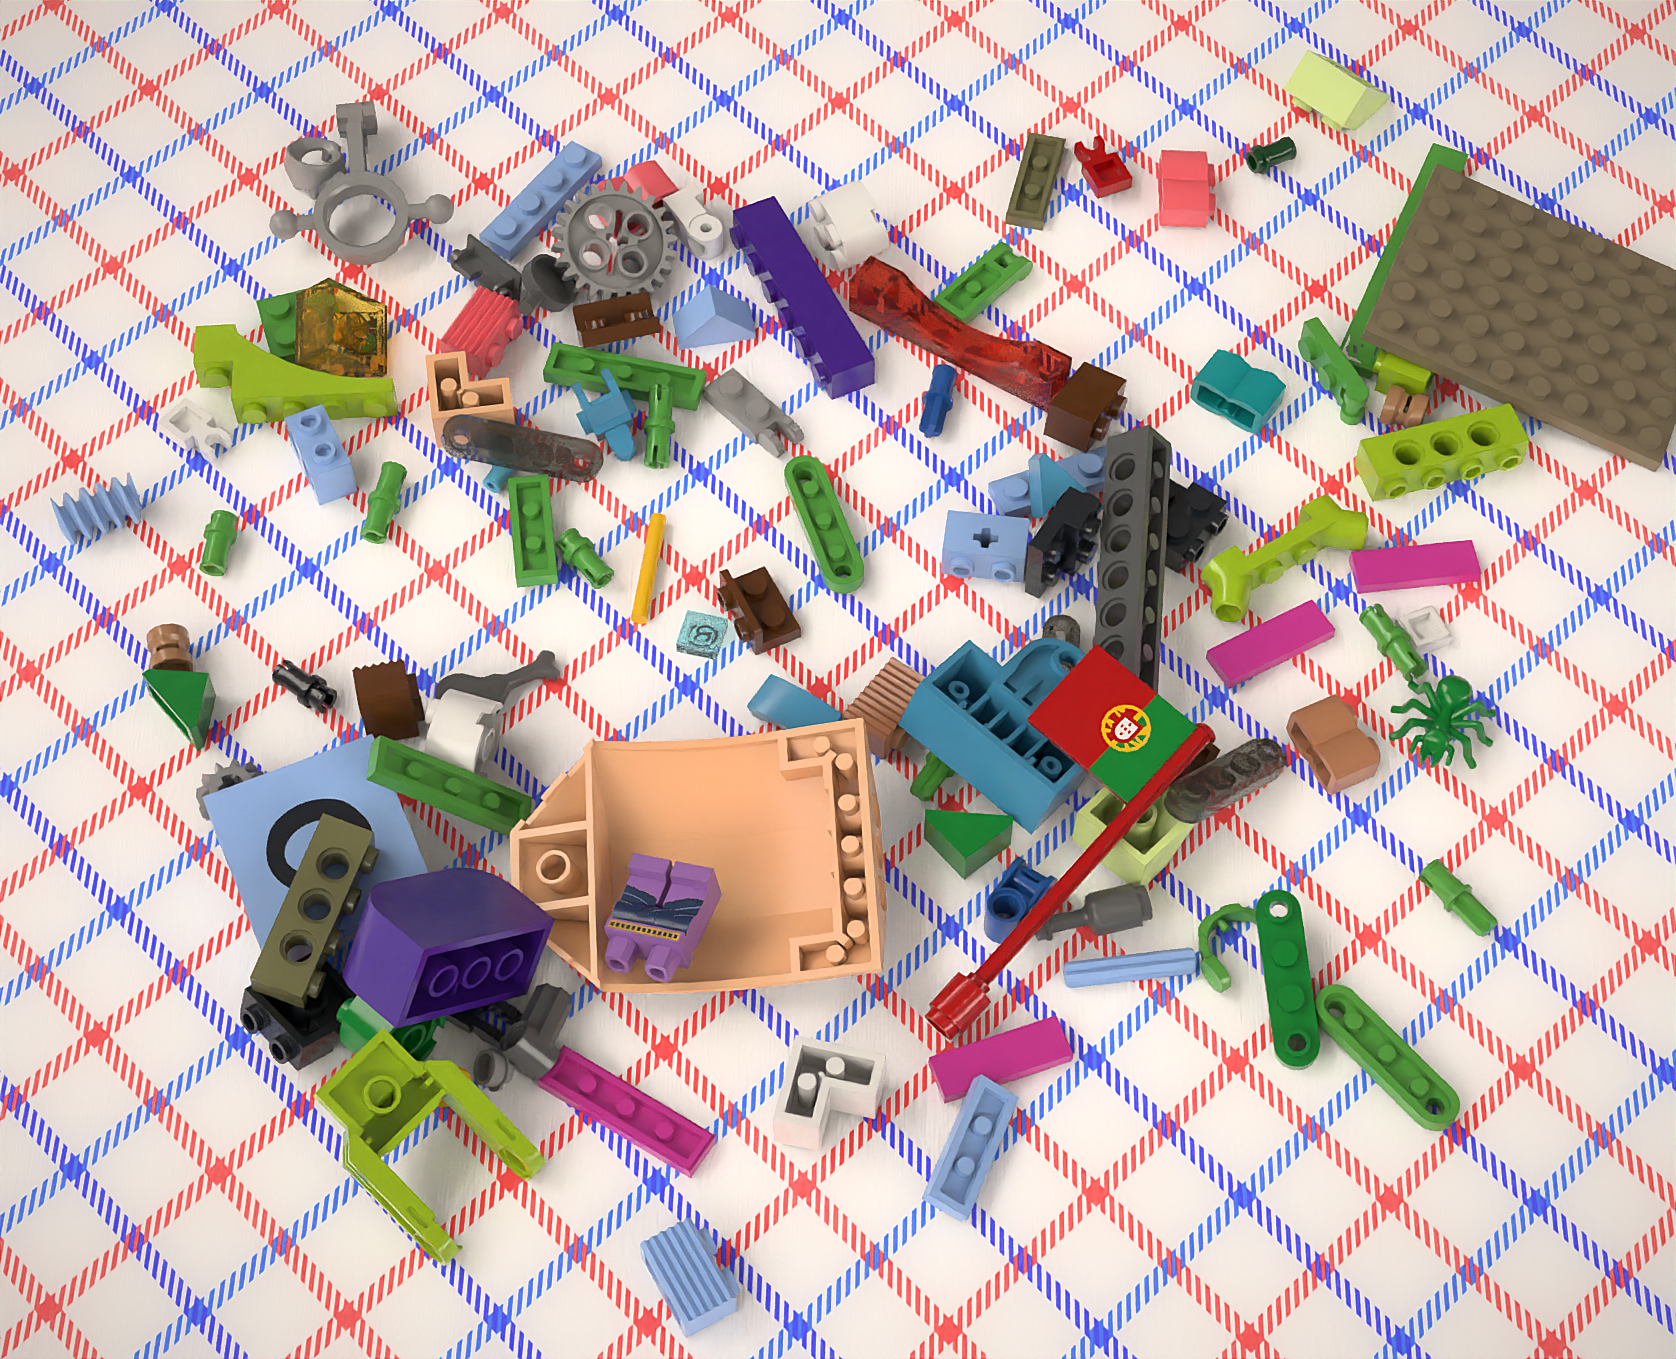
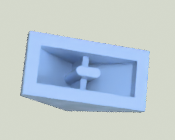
(713, 319)

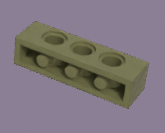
(331, 843)

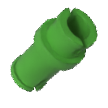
(219, 537)
(580, 553)

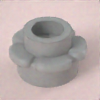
(492, 1069)

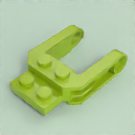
(383, 1099)

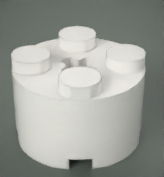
(848, 225)
(463, 730)

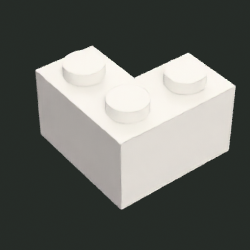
(822, 1079)

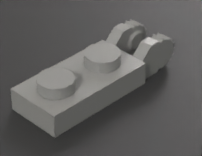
(752, 412)

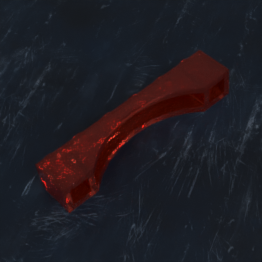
(1018, 367)

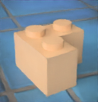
(454, 394)

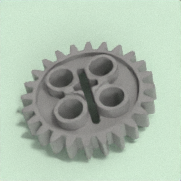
(581, 236)

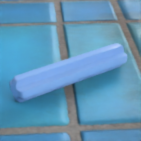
(1129, 967)

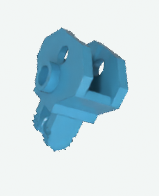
(609, 417)

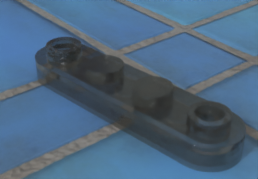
(522, 448)
(1225, 780)

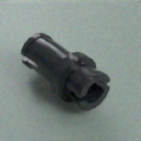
(310, 690)

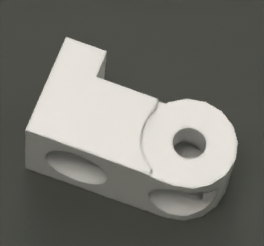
(692, 225)

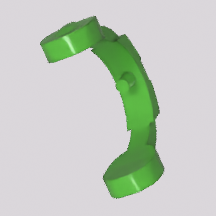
(1210, 965)

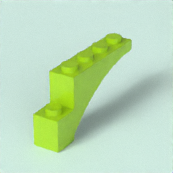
(273, 389)

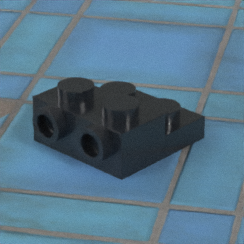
(1192, 519)
(1063, 541)
(295, 1032)

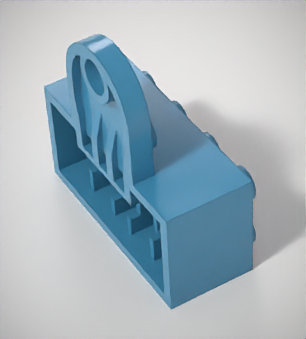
(977, 724)

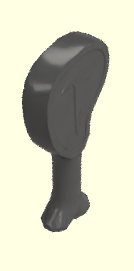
(497, 686)

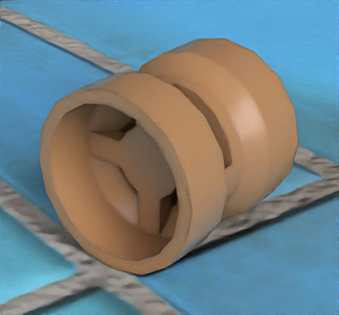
(1396, 404)
(169, 648)

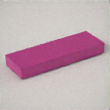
(1414, 566)
(1270, 644)
(1001, 1057)

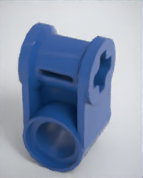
(1016, 896)

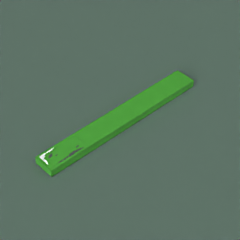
(1358, 352)

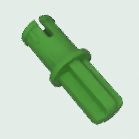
(930, 778)
(1457, 898)

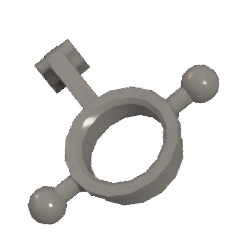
(355, 123)

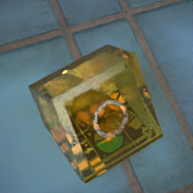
(340, 331)

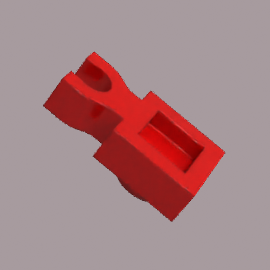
(1102, 171)

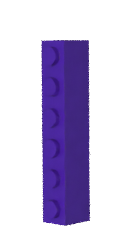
(802, 298)

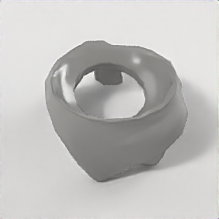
(311, 176)

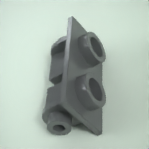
(492, 270)

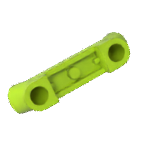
(1319, 525)

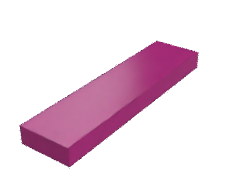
(628, 1112)

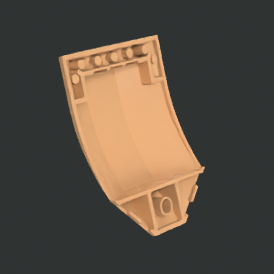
(774, 813)

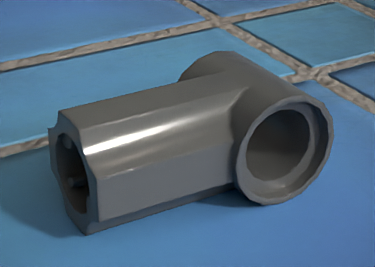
(532, 1038)

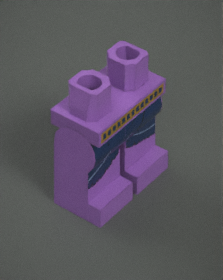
(660, 916)

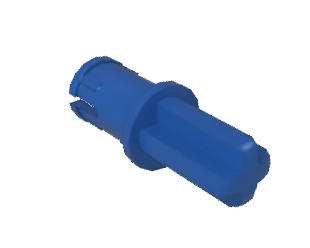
(937, 400)

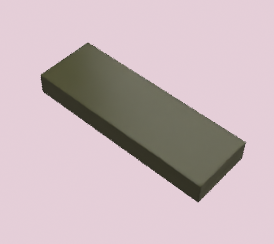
(1035, 181)

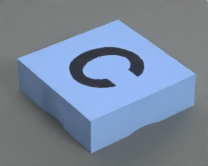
(272, 818)

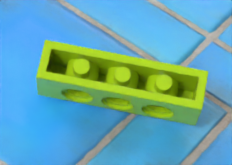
(1441, 452)

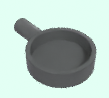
(546, 286)

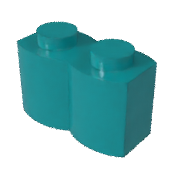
(1237, 391)

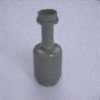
(1113, 908)

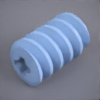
(98, 509)

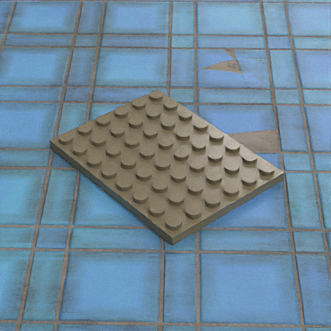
(1534, 316)

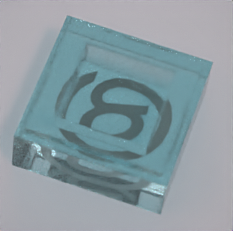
(702, 635)

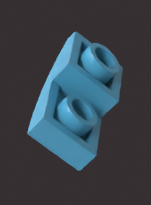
(790, 705)

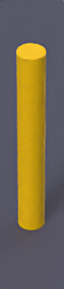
(648, 568)

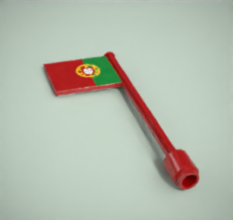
(1126, 743)

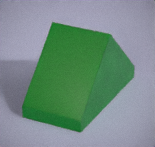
(185, 699)
(967, 838)

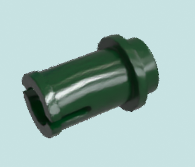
(1263, 157)

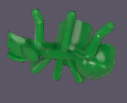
(1443, 720)

